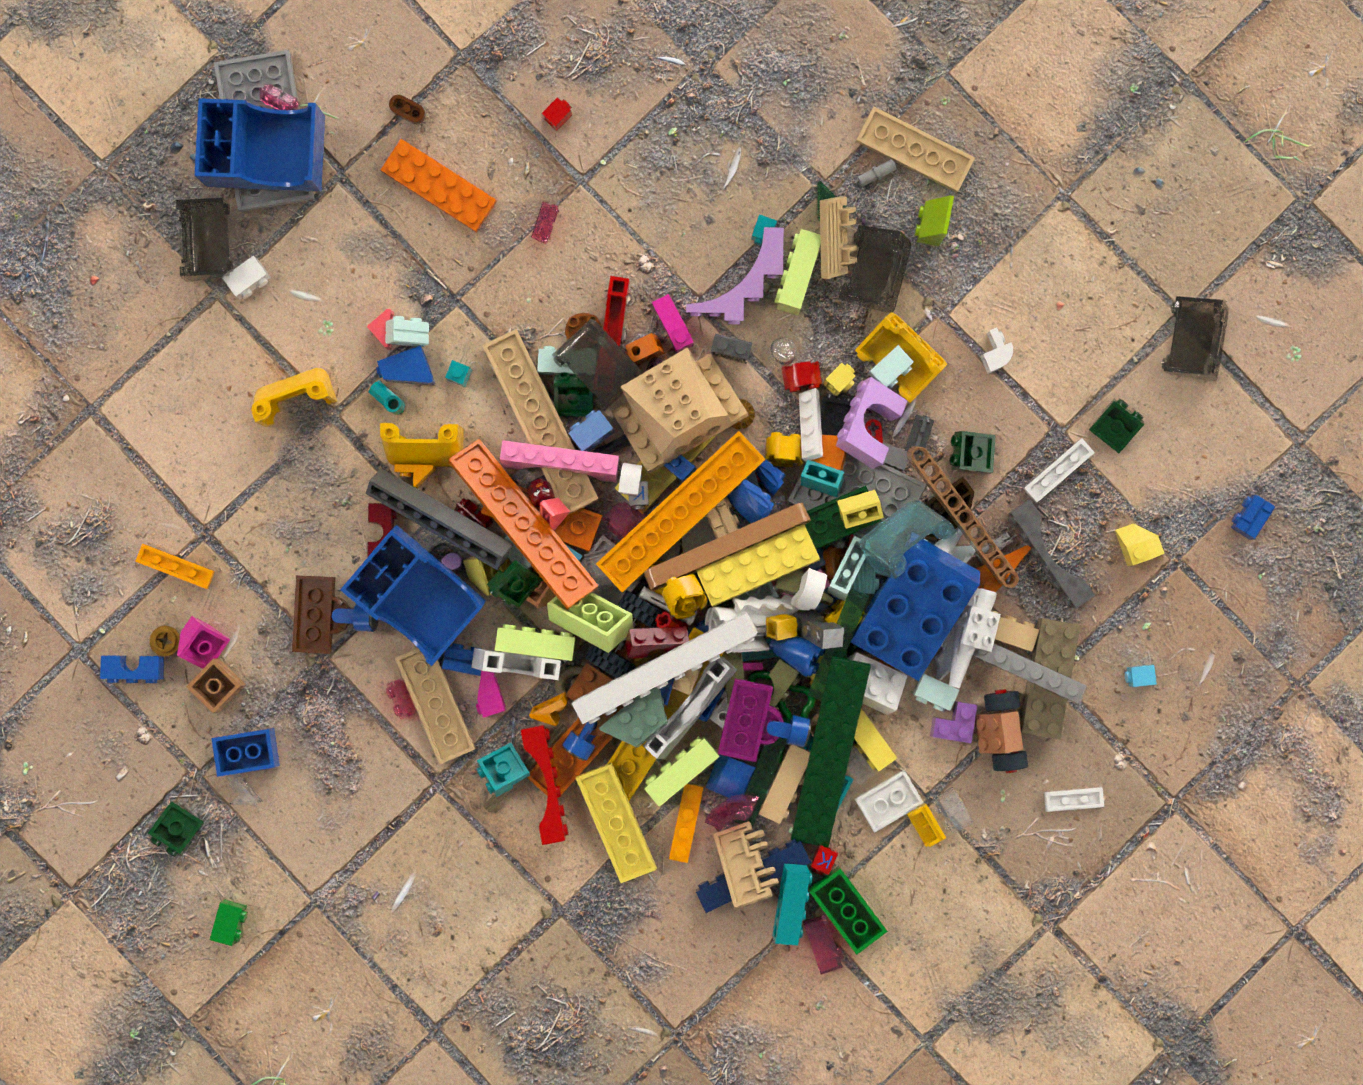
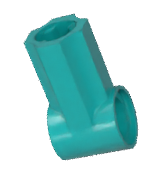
(386, 397)

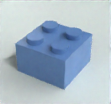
(591, 431)

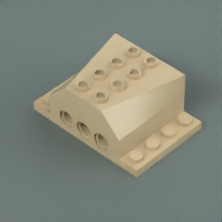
(676, 408)

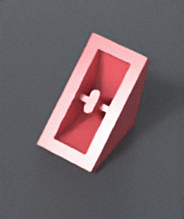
(378, 327)
(553, 512)

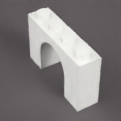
(516, 663)

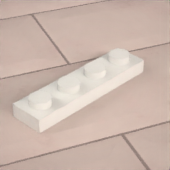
(810, 425)
(1058, 470)

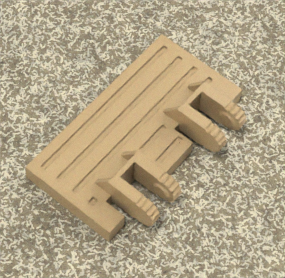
(834, 235)
(741, 862)

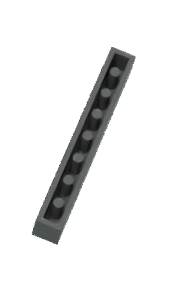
(439, 519)

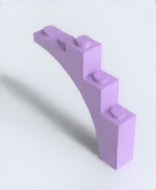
(751, 287)

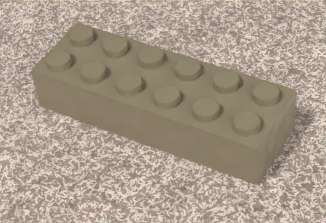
(1055, 649)

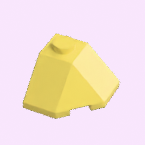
(1138, 544)
(482, 573)

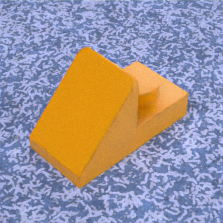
(419, 472)
(547, 710)

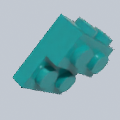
(502, 769)

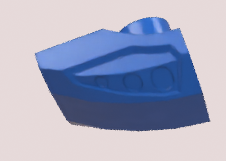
(770, 477)
(750, 501)
(729, 776)

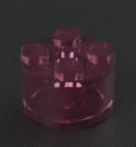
(621, 520)

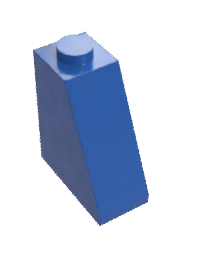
(406, 367)

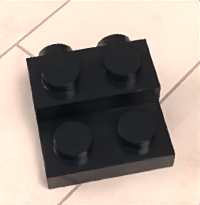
(833, 413)

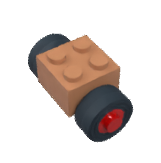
(1001, 731)

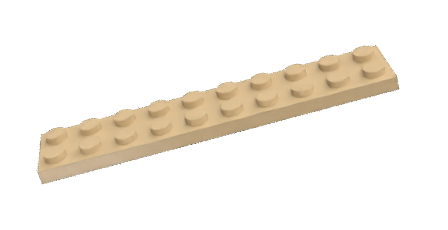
(537, 415)

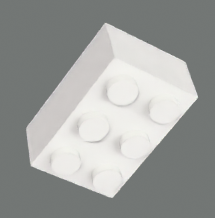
(883, 685)

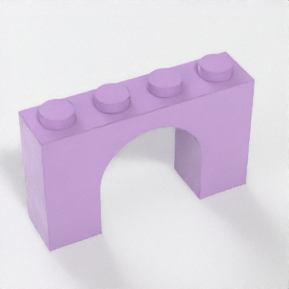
(853, 436)

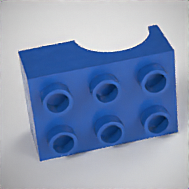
(259, 146)
(413, 594)
(917, 609)

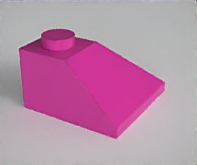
(200, 642)

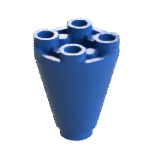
(798, 653)

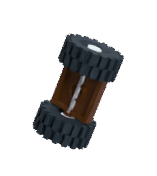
(617, 661)

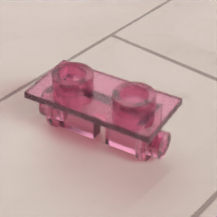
(271, 96)
(545, 219)
(401, 706)

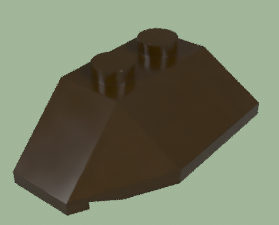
(966, 493)

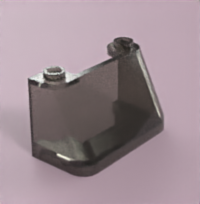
(204, 238)
(878, 269)
(1197, 338)
(597, 363)

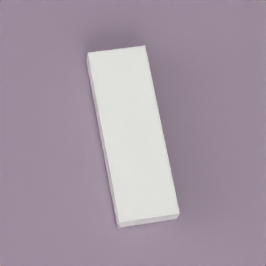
(1073, 799)

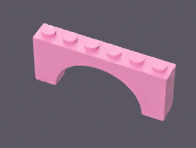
(523, 455)

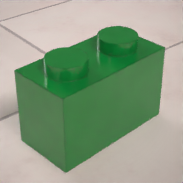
(228, 923)

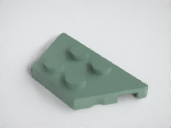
(638, 720)

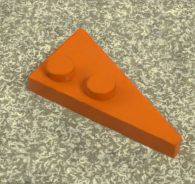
(988, 581)

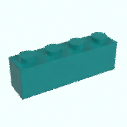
(791, 904)

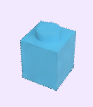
(1140, 675)

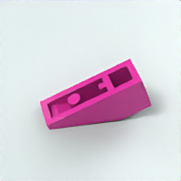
(673, 323)
(489, 695)

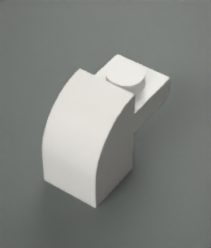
(999, 355)
(630, 479)
(810, 590)

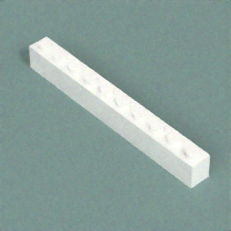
(665, 667)

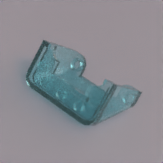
(900, 532)

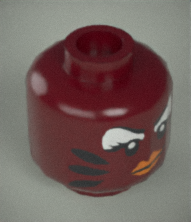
(539, 491)

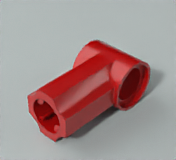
(666, 620)

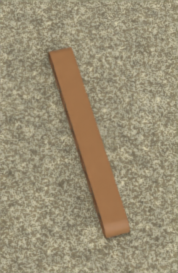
(971, 521)
(727, 545)

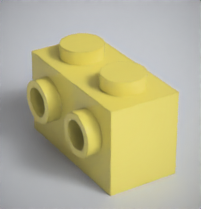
(840, 379)
(860, 509)

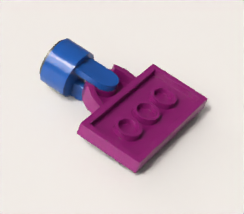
(755, 722)

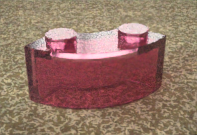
(732, 808)
(823, 944)

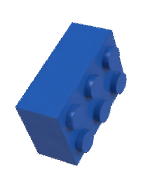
(245, 752)

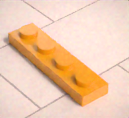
(175, 566)
(686, 823)

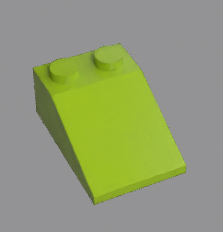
(934, 220)

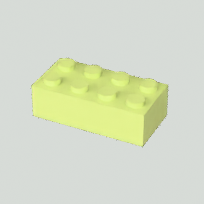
(800, 269)
(593, 620)
(536, 643)
(681, 771)

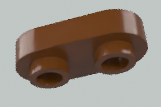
(408, 109)

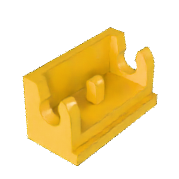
(926, 825)

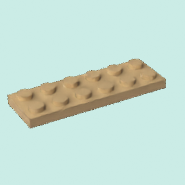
(915, 149)
(435, 706)

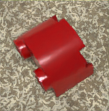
(802, 375)

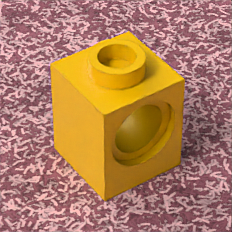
(781, 626)

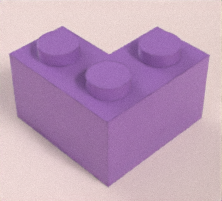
(960, 726)

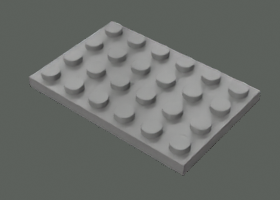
(891, 487)

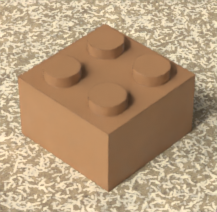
(216, 685)

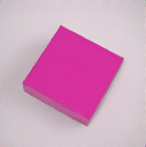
(752, 666)

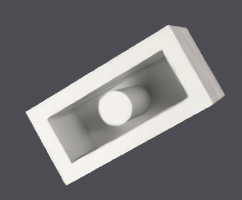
(247, 278)

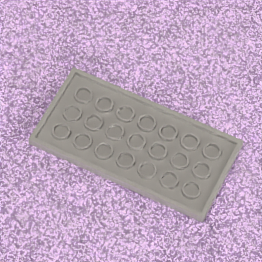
(241, 81)

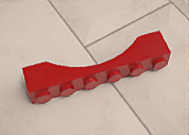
(616, 307)
(536, 744)

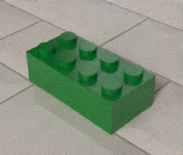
(847, 910)

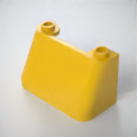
(894, 332)
(313, 382)
(421, 451)

